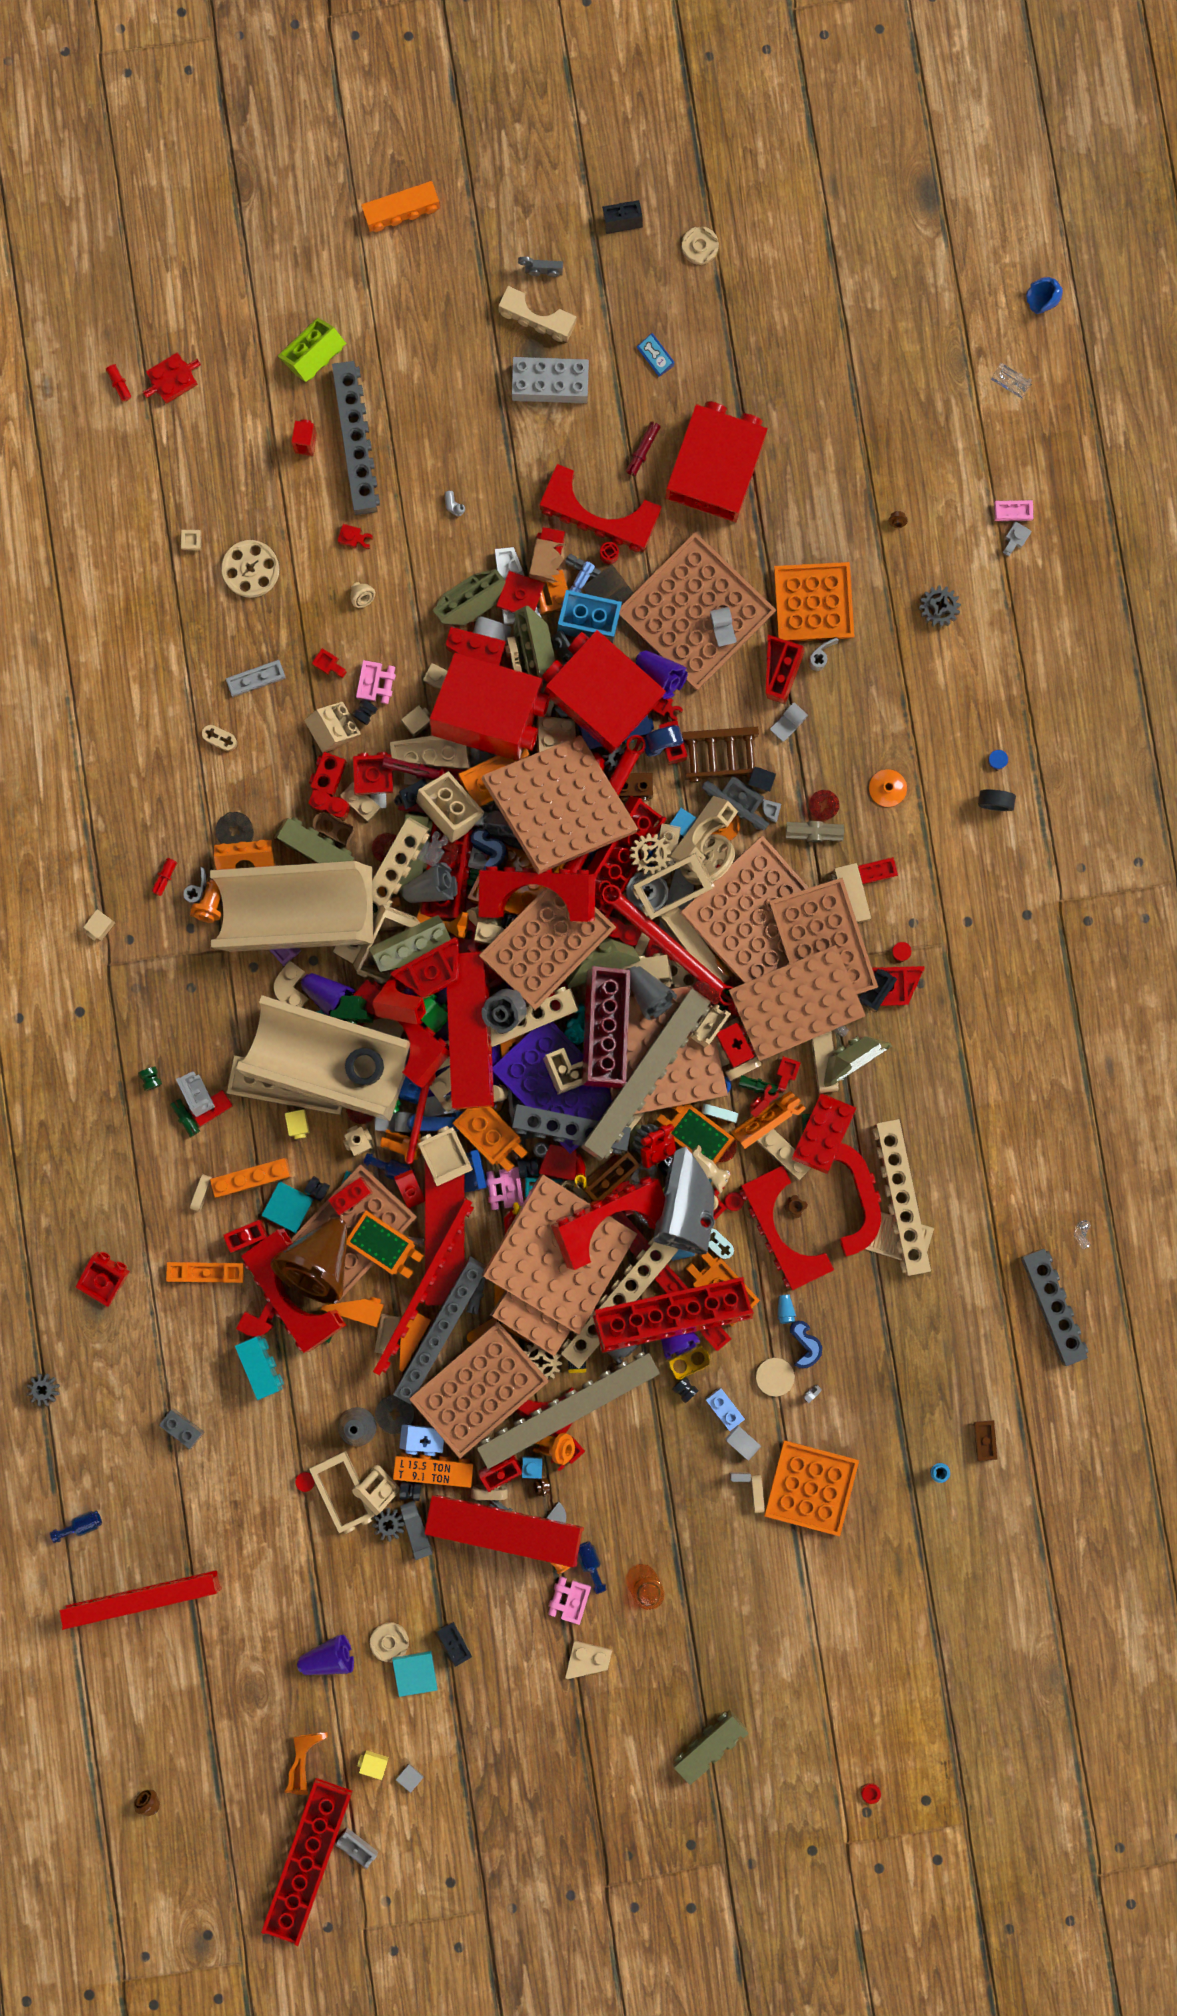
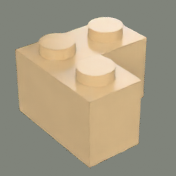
(561, 1072)

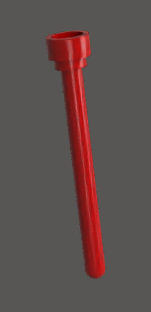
(418, 1120)

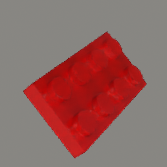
(824, 1133)

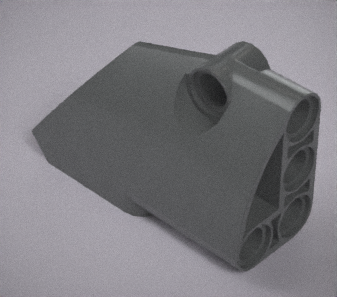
(687, 1202)

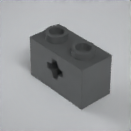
(181, 1428)

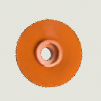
(886, 797)

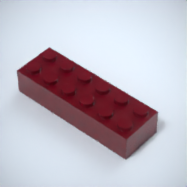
(606, 1027)

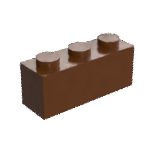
(610, 1175)

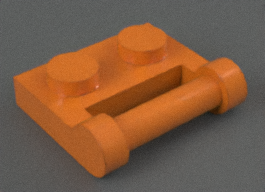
(556, 592)

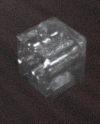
(651, 1170)

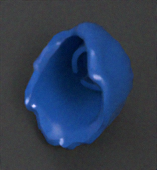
(1044, 294)

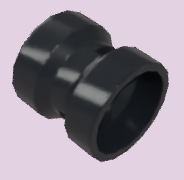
(364, 712)
(532, 1167)
(320, 1192)
(689, 1390)
(415, 1490)

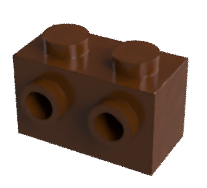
(639, 786)

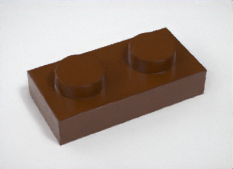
(985, 1440)

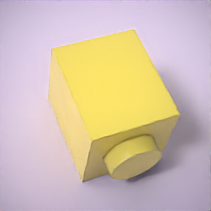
(297, 1124)
(373, 1764)

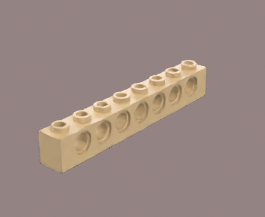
(420, 834)
(568, 1006)
(894, 1130)
(579, 1356)

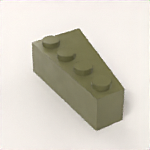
(309, 843)
(418, 866)
(409, 944)
(710, 1746)

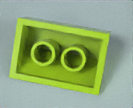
(312, 349)

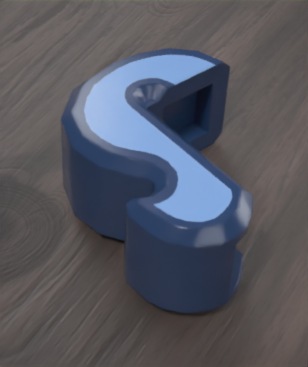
(662, 738)
(490, 846)
(809, 1342)

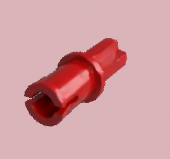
(118, 382)
(164, 876)

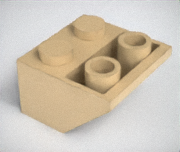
(332, 726)

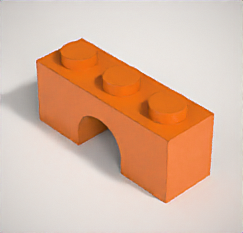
(258, 852)

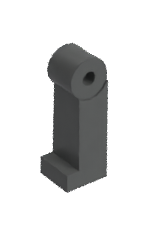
(415, 1528)

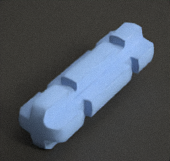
(582, 577)

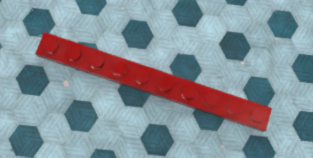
(668, 1279)
(420, 1294)

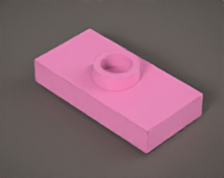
(1013, 510)

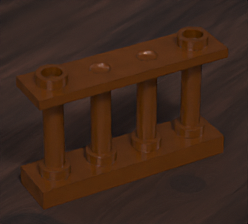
(710, 737)

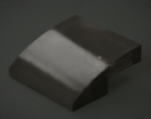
(609, 585)

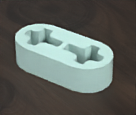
(719, 1113)
(721, 1240)

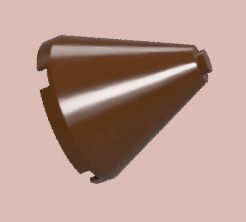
(316, 1262)

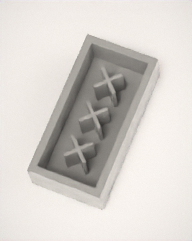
(550, 380)

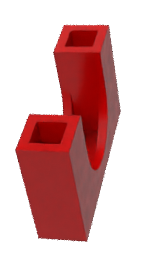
(398, 1006)

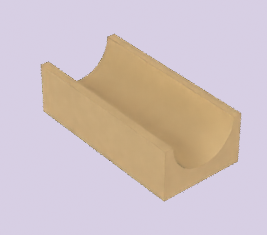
(295, 906)
(309, 1056)

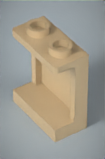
(444, 1155)

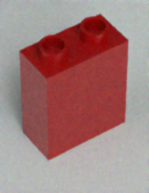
(716, 461)
(602, 689)
(488, 707)

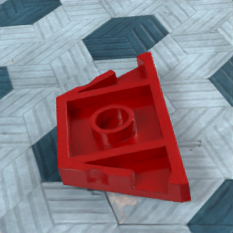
(431, 970)
(904, 986)

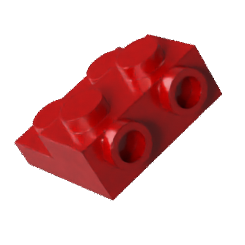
(370, 776)
(102, 1278)

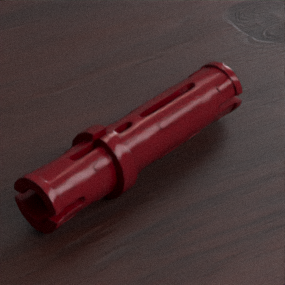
(640, 455)
(432, 773)

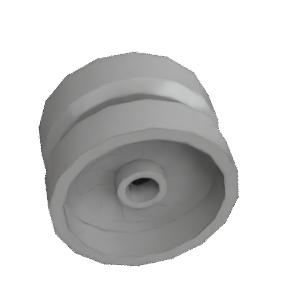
(657, 888)

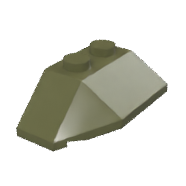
(470, 598)
(533, 642)
(609, 955)
(853, 1056)

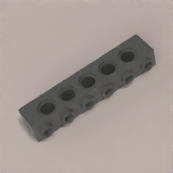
(521, 1126)
(1067, 1355)

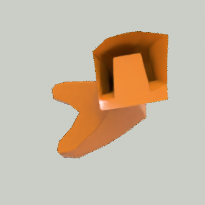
(457, 926)
(297, 1773)

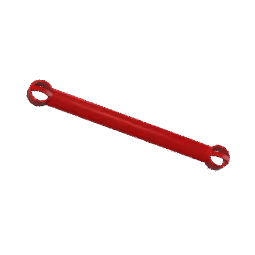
(617, 781)
(665, 942)

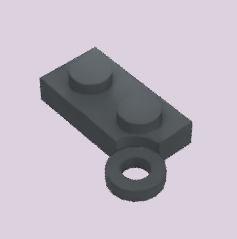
(538, 267)

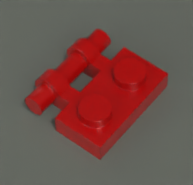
(658, 1149)

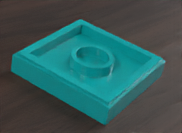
(287, 1207)
(415, 1673)

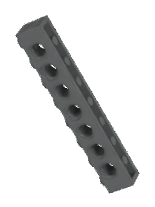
(343, 372)
(440, 1329)

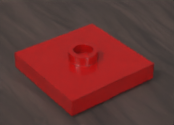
(519, 592)

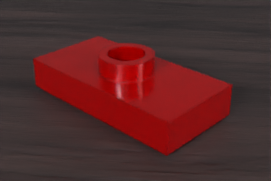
(878, 870)
(221, 1105)
(409, 1188)

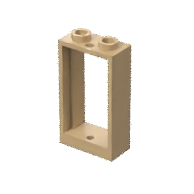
(700, 871)
(390, 913)
(348, 1527)

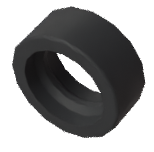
(996, 800)
(350, 1069)

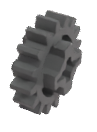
(946, 607)

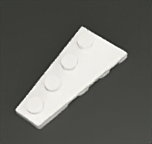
(508, 561)

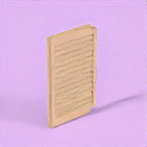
(886, 1240)

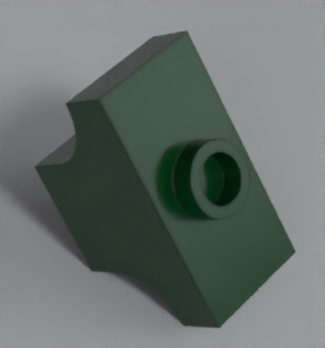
(353, 1010)

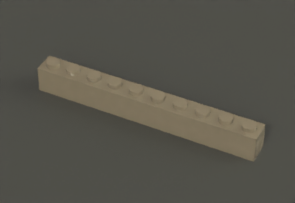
(645, 1075)
(567, 1410)

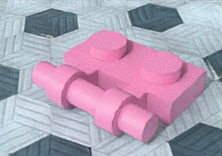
(369, 682)
(510, 1188)
(575, 1602)

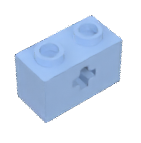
(724, 1409)
(411, 1438)

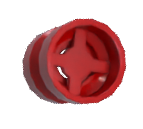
(609, 557)

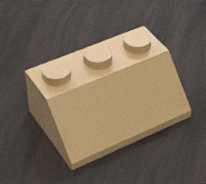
(449, 806)

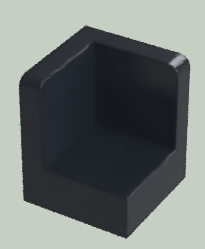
(762, 779)

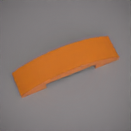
(205, 1272)

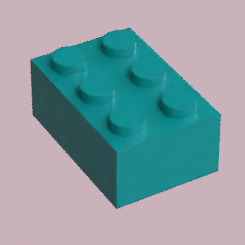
(259, 1367)

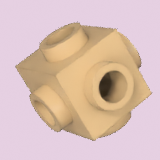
(364, 1144)

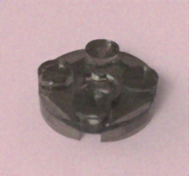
(231, 820)
(386, 1422)

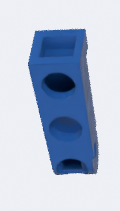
(435, 1123)

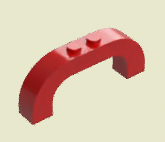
(868, 1199)

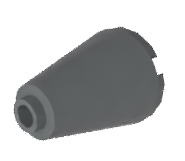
(431, 885)
(650, 993)
(363, 1421)

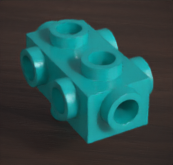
(576, 1025)

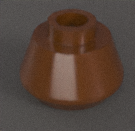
(147, 1803)

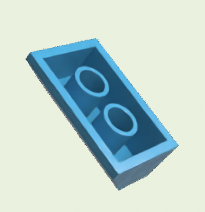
(587, 614)

